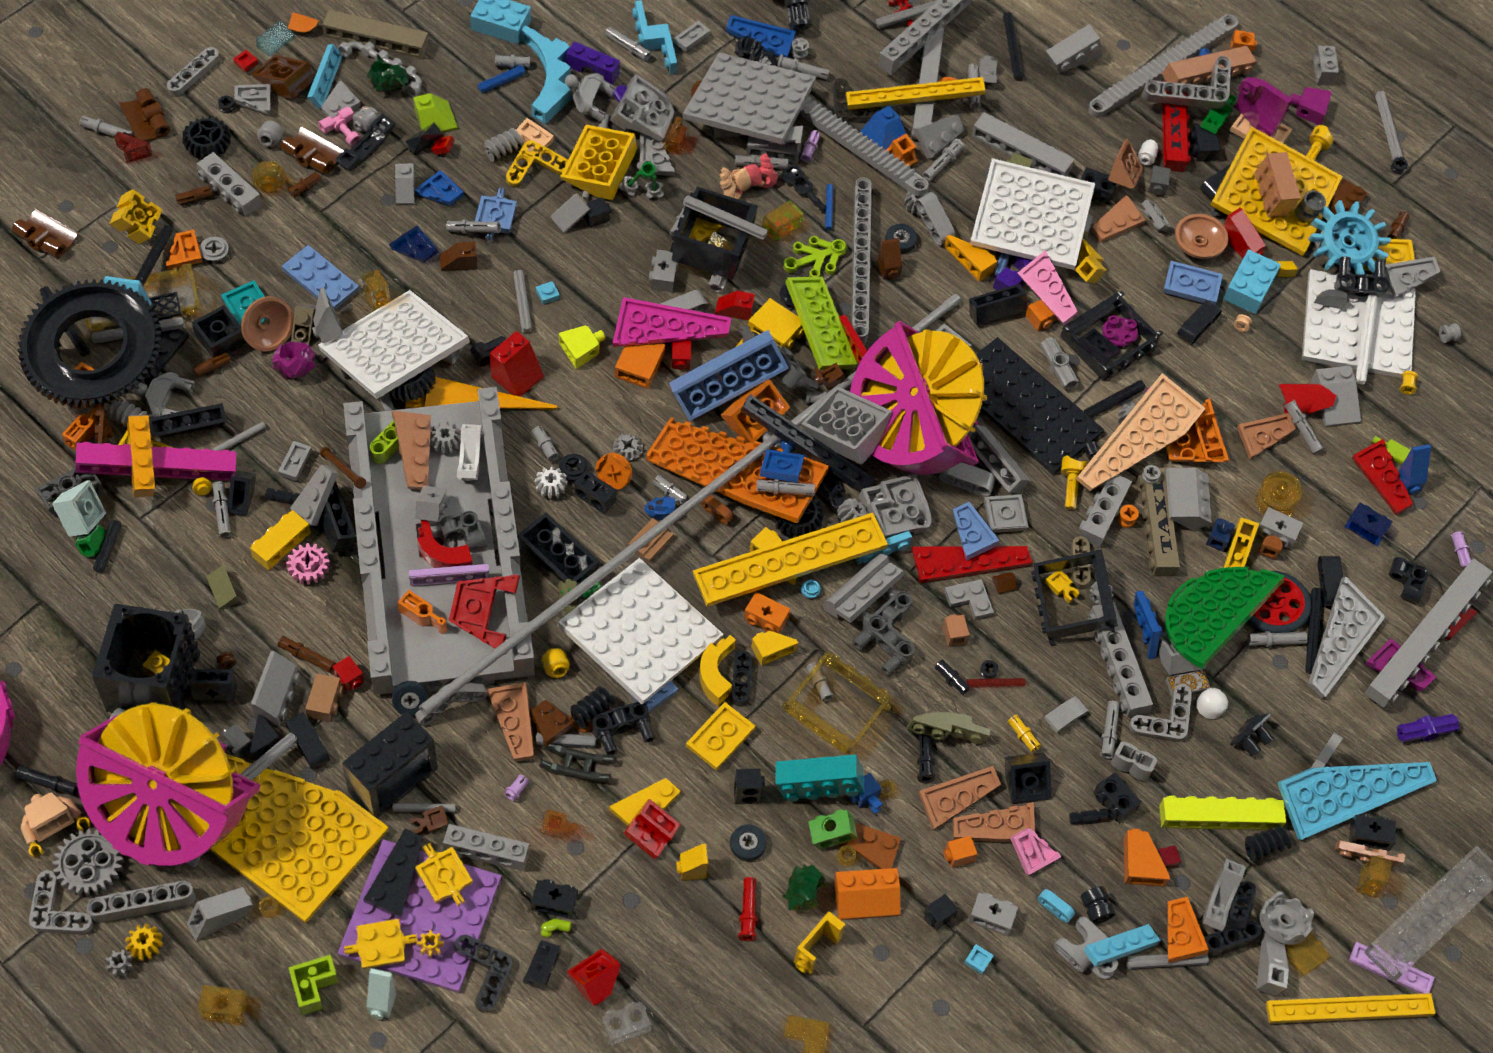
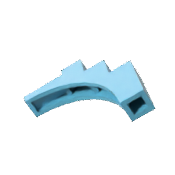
(553, 57)

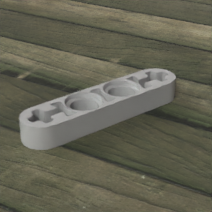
(190, 69)

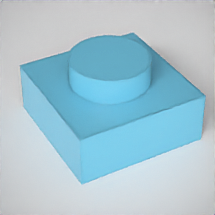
(547, 292)
(978, 959)

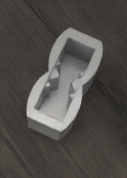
(1136, 762)

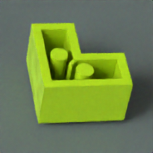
(309, 978)

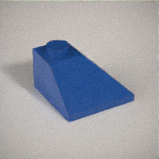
(884, 127)

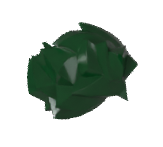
(387, 76)
(803, 888)

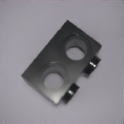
(1103, 188)
(595, 492)
(748, 786)
(1120, 795)

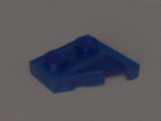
(414, 245)

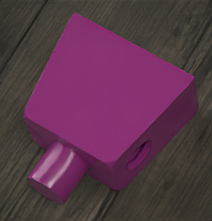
(1312, 104)

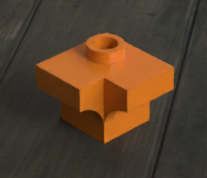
(904, 149)

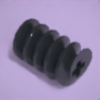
(591, 706)
(1267, 842)

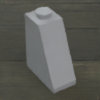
(218, 911)

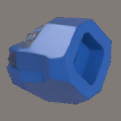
(660, 507)

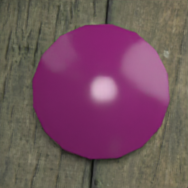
(1120, 330)

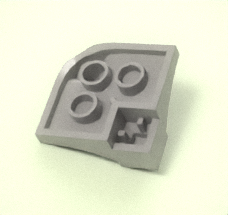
(644, 109)
(898, 505)

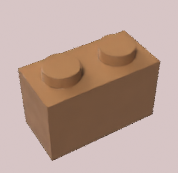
(324, 697)

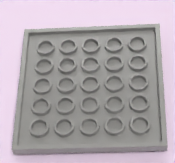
(749, 98)

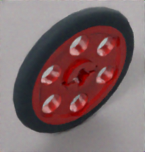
(1297, 617)

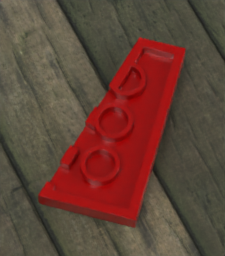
(1380, 471)

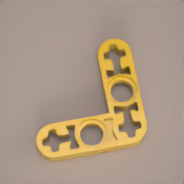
(530, 157)

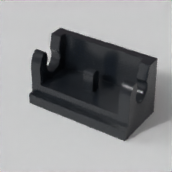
(542, 965)

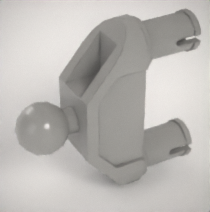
(586, 91)
(160, 390)

